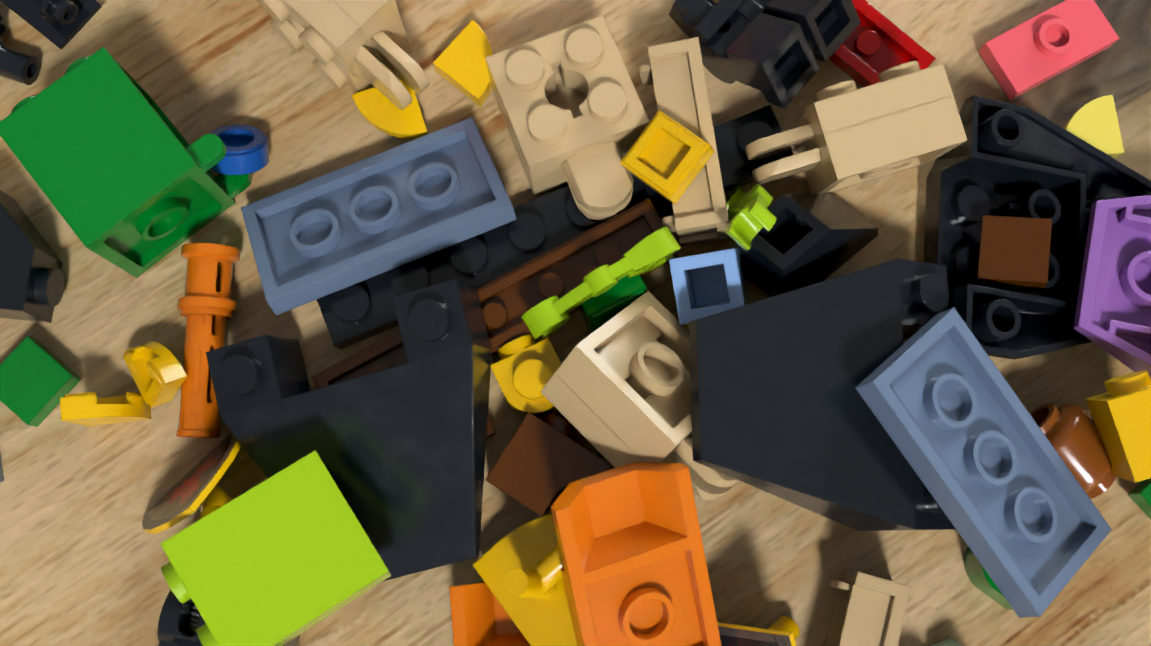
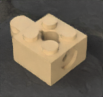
(352, 43)
(571, 114)
(866, 130)
(633, 392)

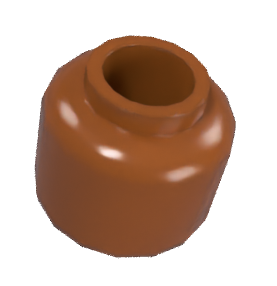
(1078, 444)

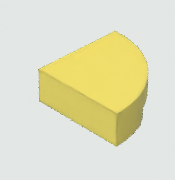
(1098, 126)

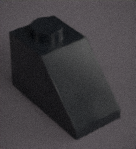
(28, 267)

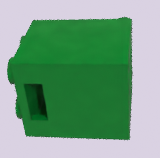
(118, 164)

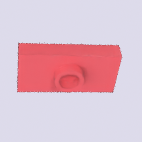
(1047, 45)

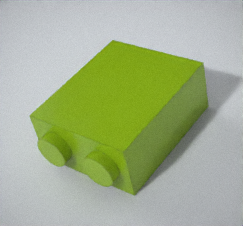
(273, 559)

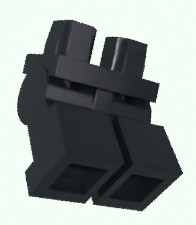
(766, 41)

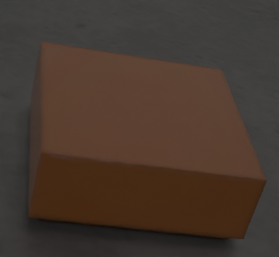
(1014, 251)

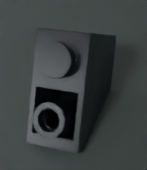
(806, 242)

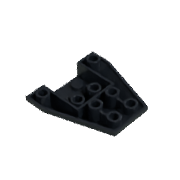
(1025, 169)

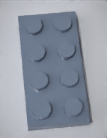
(375, 215)
(985, 462)

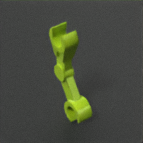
(748, 214)
(642, 258)

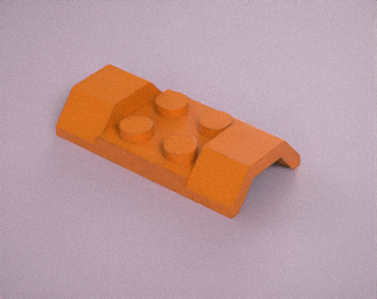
(635, 558)

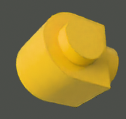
(524, 372)

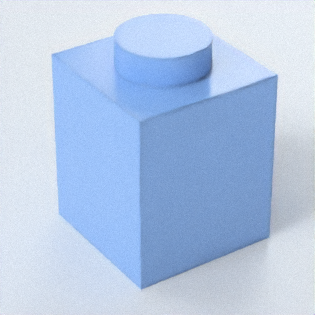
(708, 283)

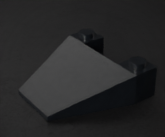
(782, 400)
(395, 440)

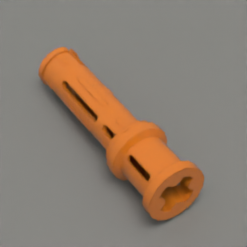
(206, 309)

